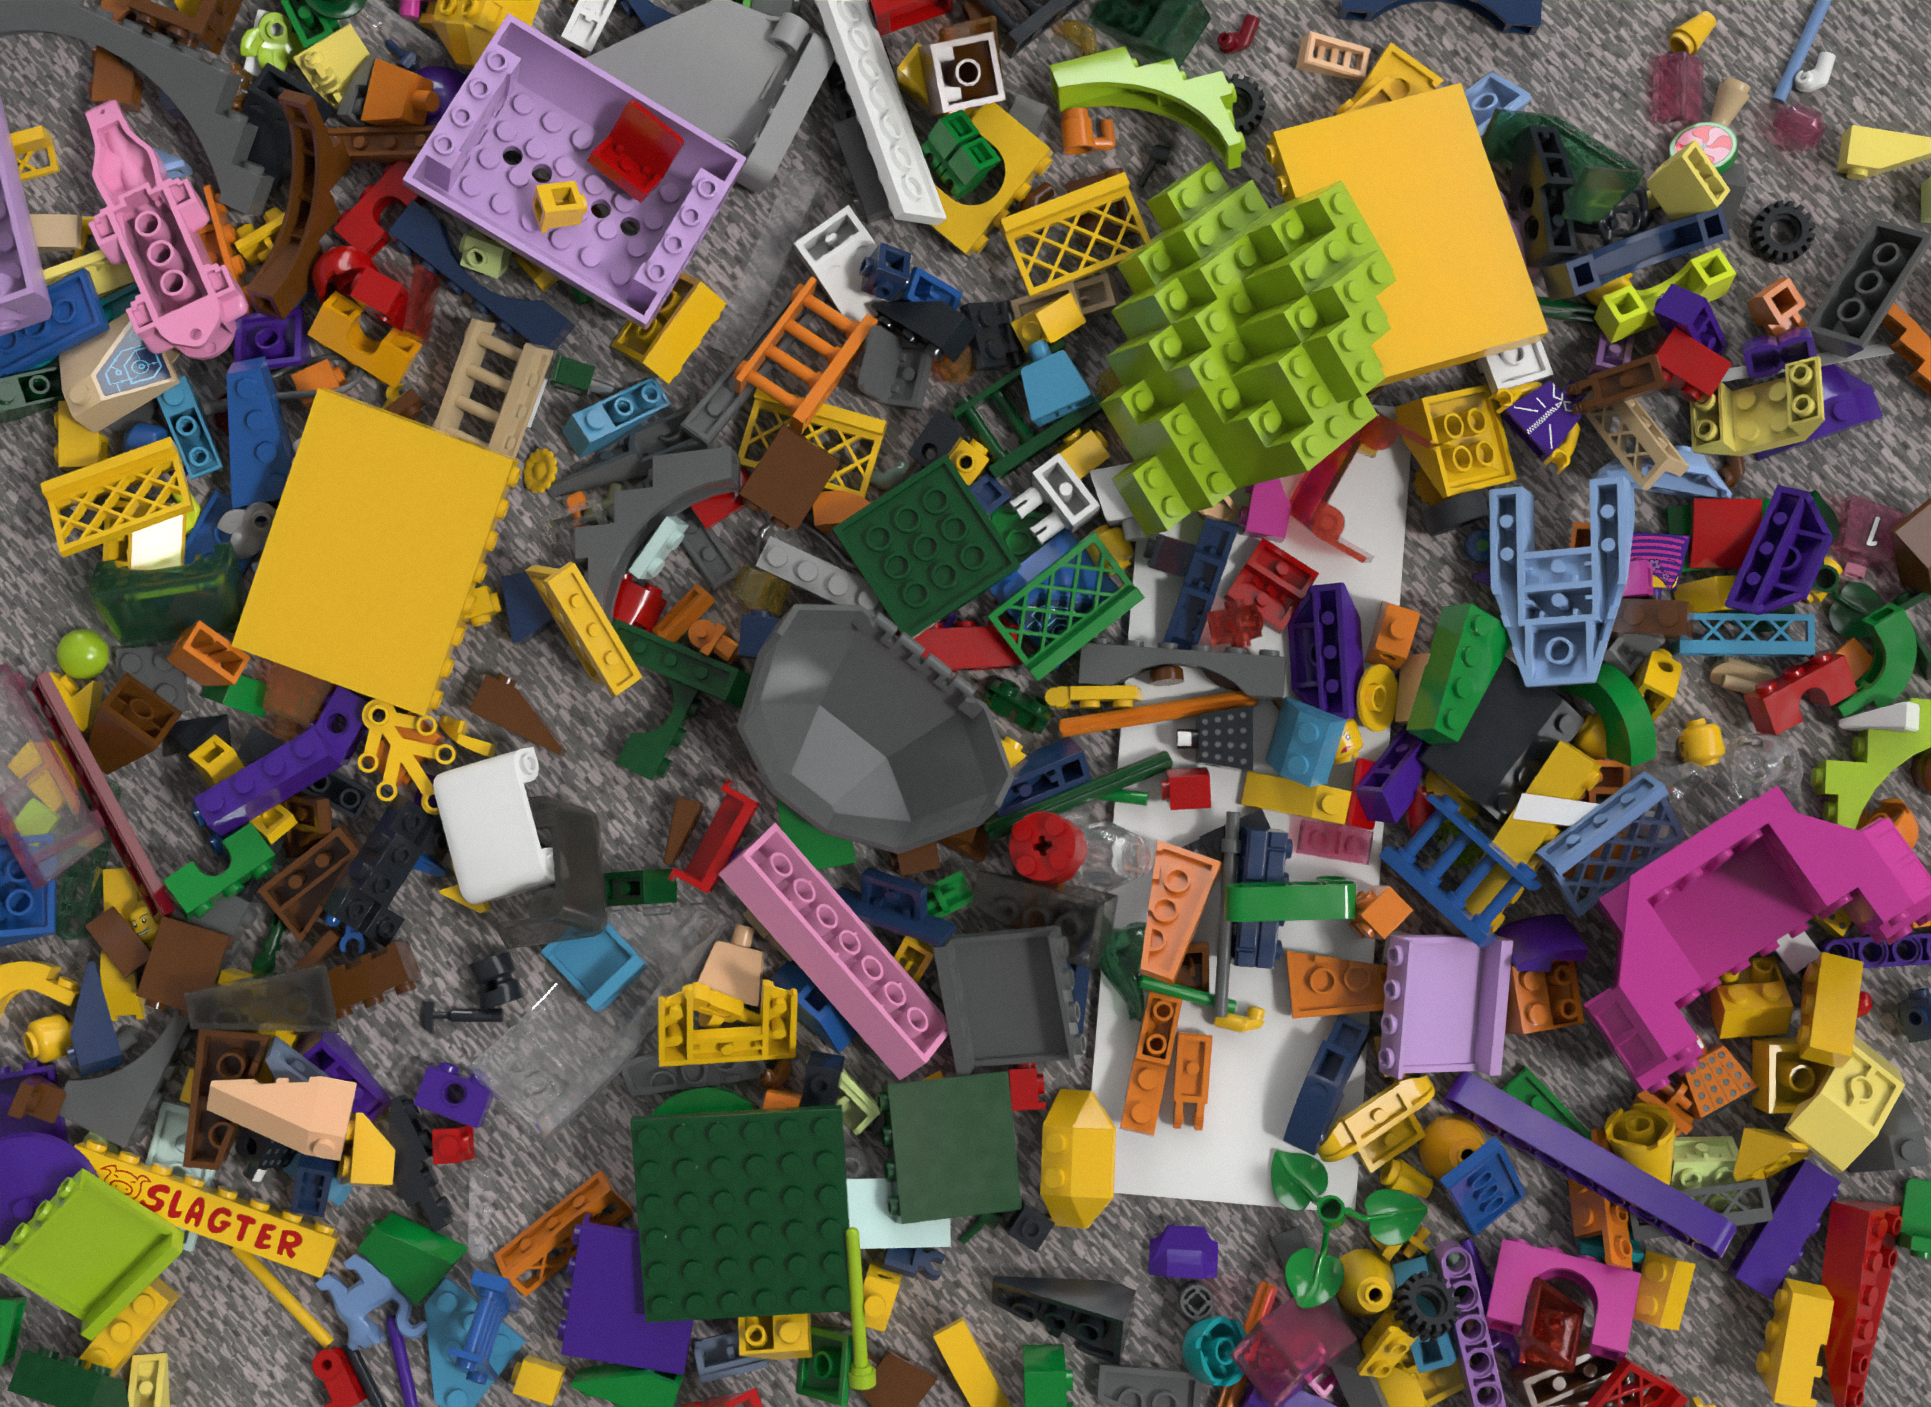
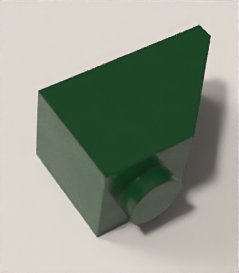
(640, 887)

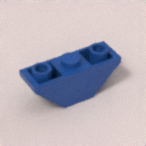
(815, 1008)

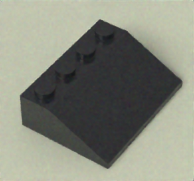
(1503, 744)

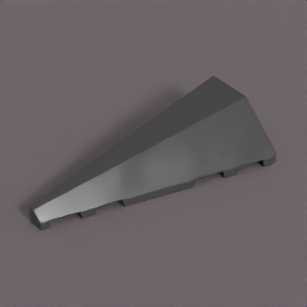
(632, 452)

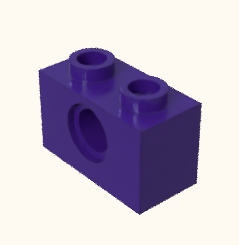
(350, 705)
(435, 1095)

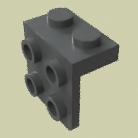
(894, 370)

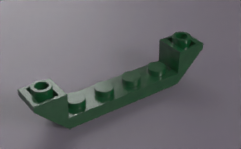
(684, 664)

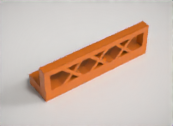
(556, 1230)

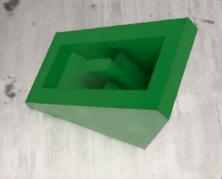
(245, 695)

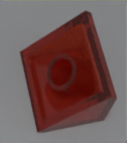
(1551, 1329)

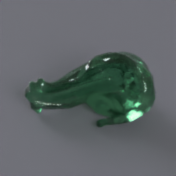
(1122, 964)

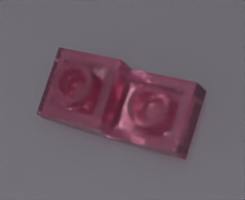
(1334, 842)

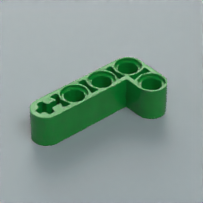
(1291, 901)

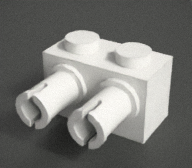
(1064, 492)

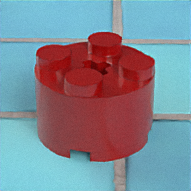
(1032, 836)

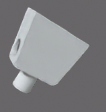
(1112, 503)

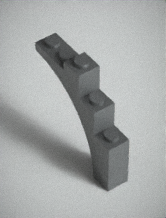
(637, 513)

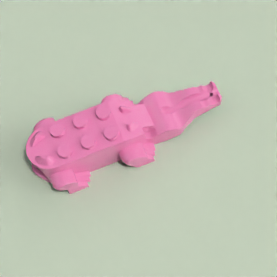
(155, 230)

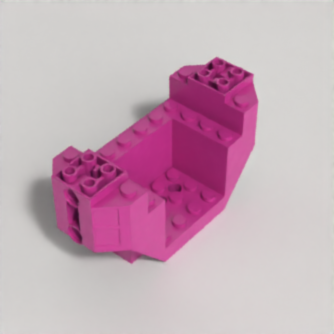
(1732, 897)

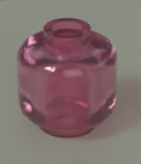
(1799, 126)

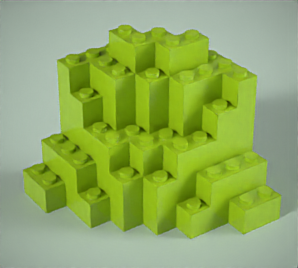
(1242, 342)

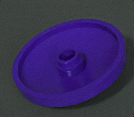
(32, 1172)

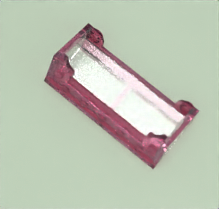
(38, 799)

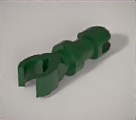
(266, 958)

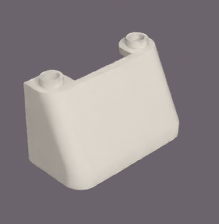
(493, 827)

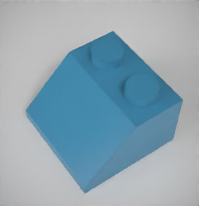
(1304, 743)

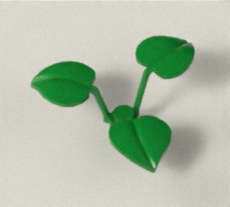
(1302, 1178)

